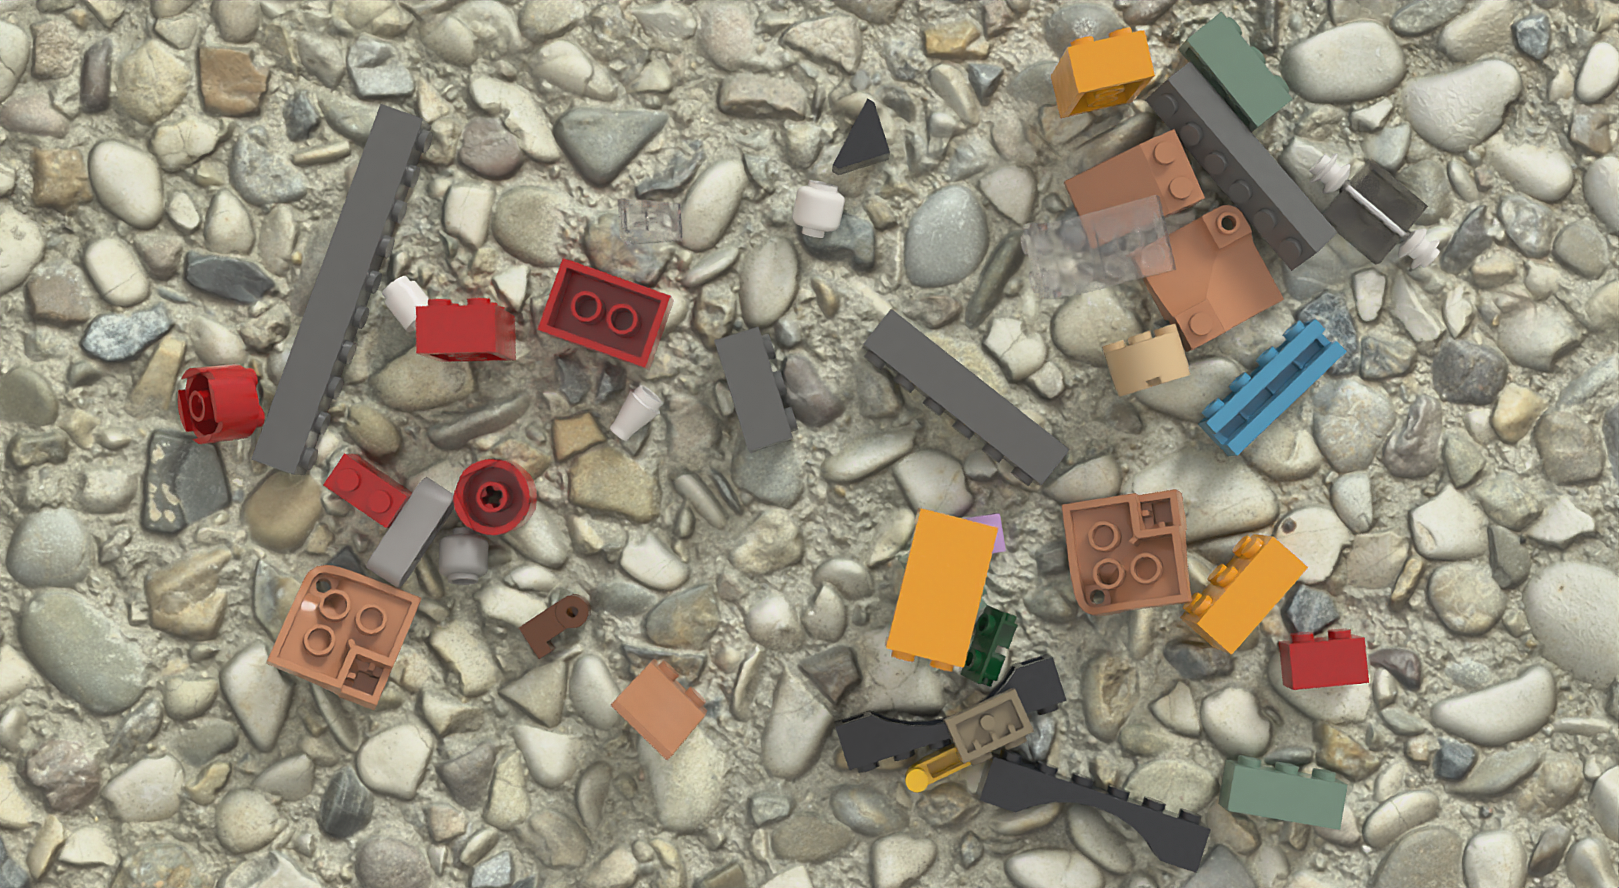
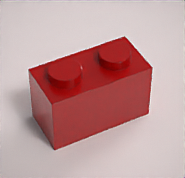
(368, 489)
(1323, 660)

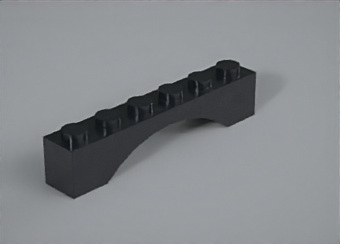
(876, 737)
(1018, 785)

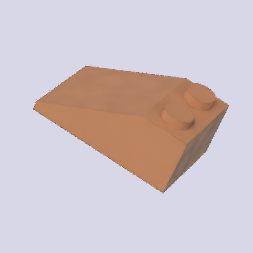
(1140, 172)
(660, 707)

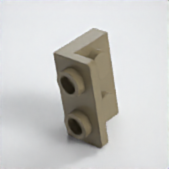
(989, 726)

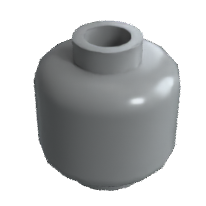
(463, 556)

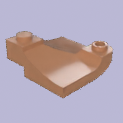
(1215, 279)
(1129, 551)
(345, 635)

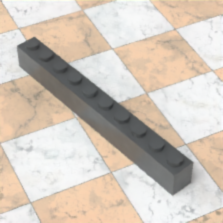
(342, 291)

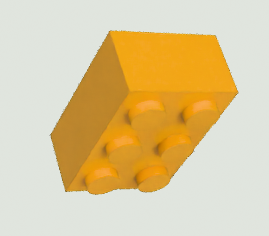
(1102, 72)
(1242, 591)

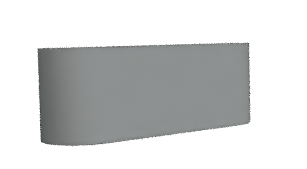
(411, 532)

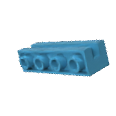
(1271, 387)

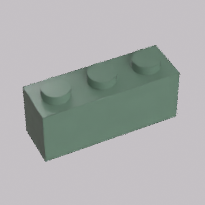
(1236, 71)
(1283, 792)

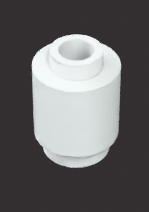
(402, 298)

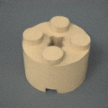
(1146, 360)

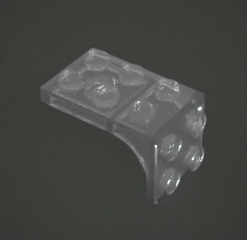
(1098, 249)

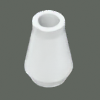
(636, 412)

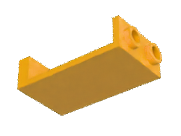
(941, 589)

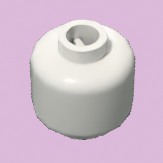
(818, 208)

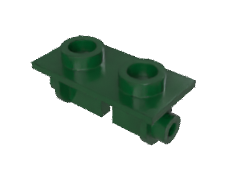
(982, 661)

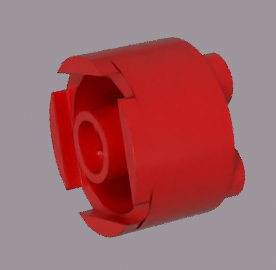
(220, 403)
(476, 487)

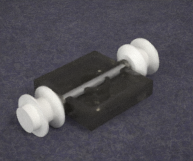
(1374, 211)

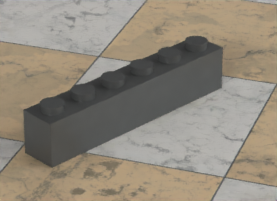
(1241, 166)
(964, 398)

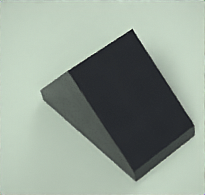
(864, 144)

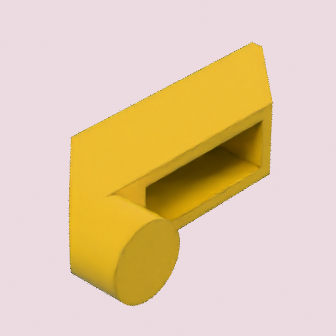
(933, 768)

